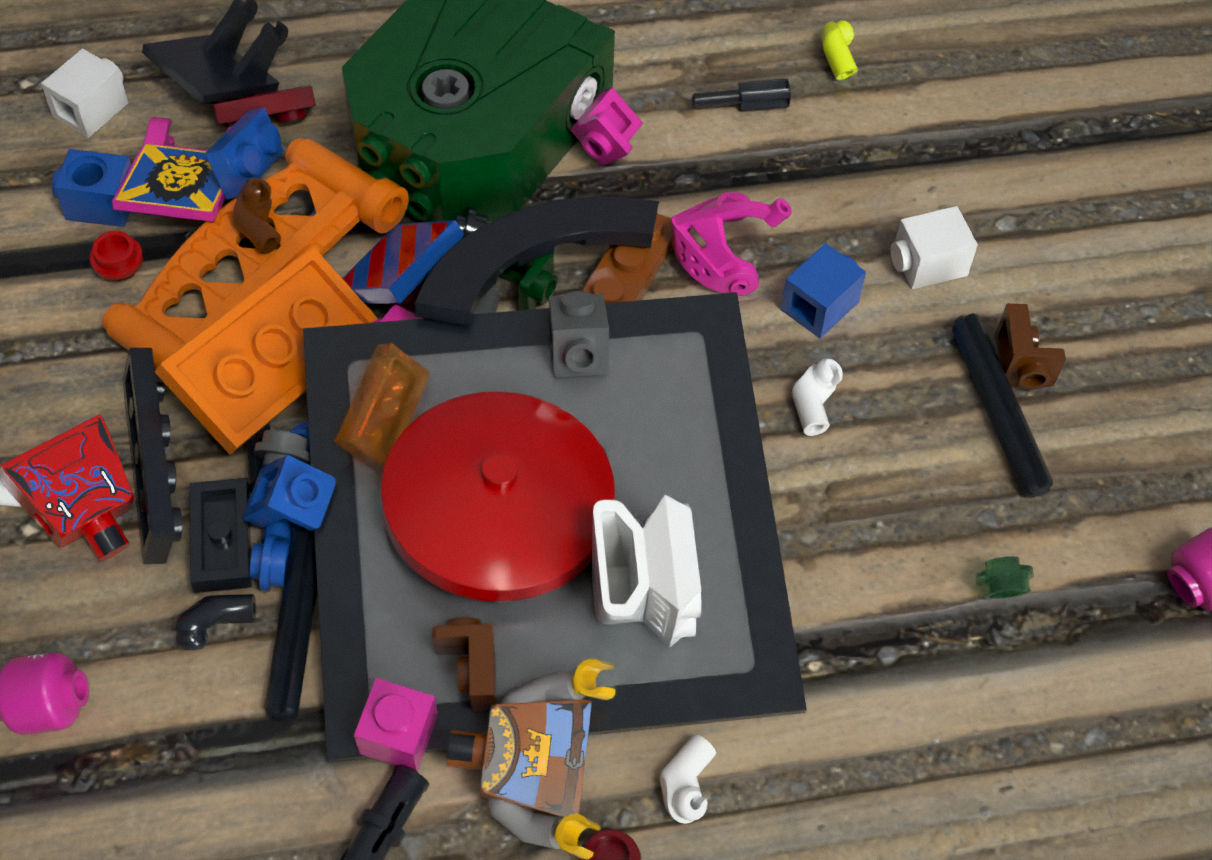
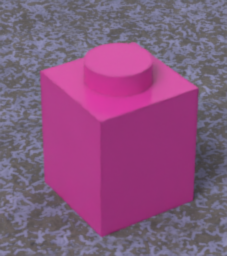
(396, 724)

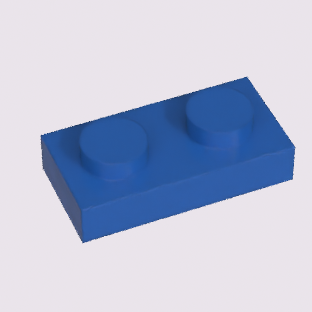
(245, 151)

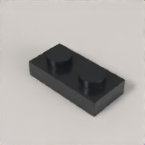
(219, 535)

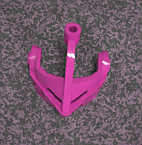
(716, 264)

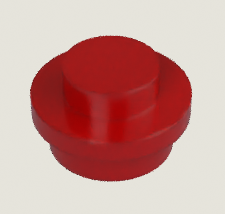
(115, 255)

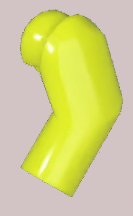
(835, 42)

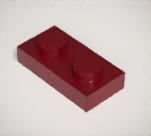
(287, 103)

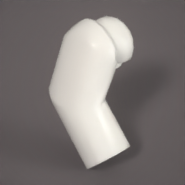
(680, 782)

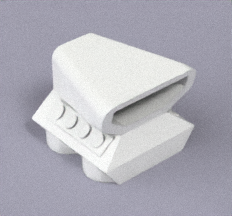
(646, 570)

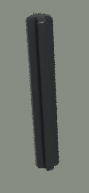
(1002, 406)
(293, 628)

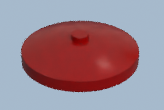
(495, 495)

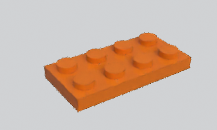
(254, 356)

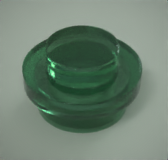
(1005, 578)

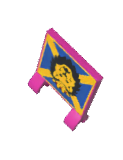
(170, 179)

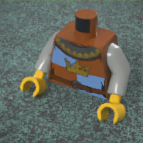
(537, 757)

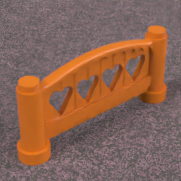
(341, 200)

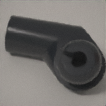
(209, 611)

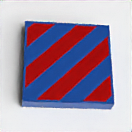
(402, 260)

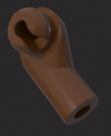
(252, 214)

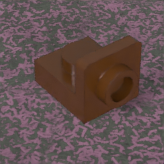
(1019, 351)
(478, 670)

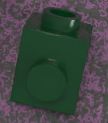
(534, 279)

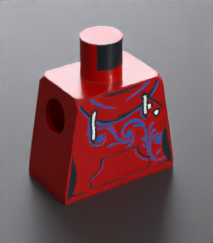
(74, 487)

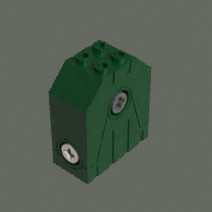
(473, 99)

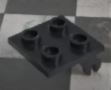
(211, 66)

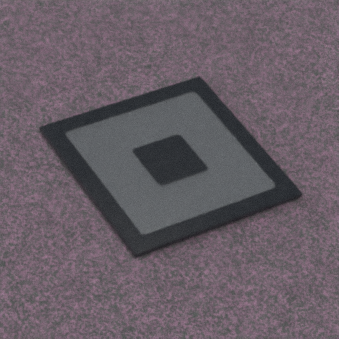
(672, 424)

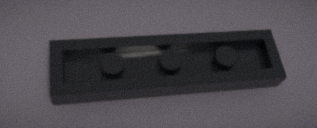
(152, 473)

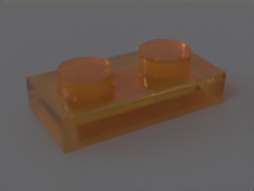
(382, 405)

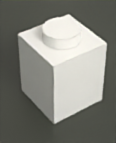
(85, 92)
(933, 247)

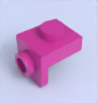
(607, 127)

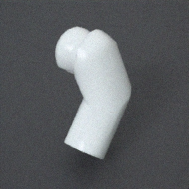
(812, 391)

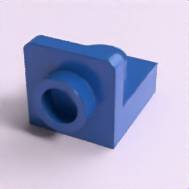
(290, 492)

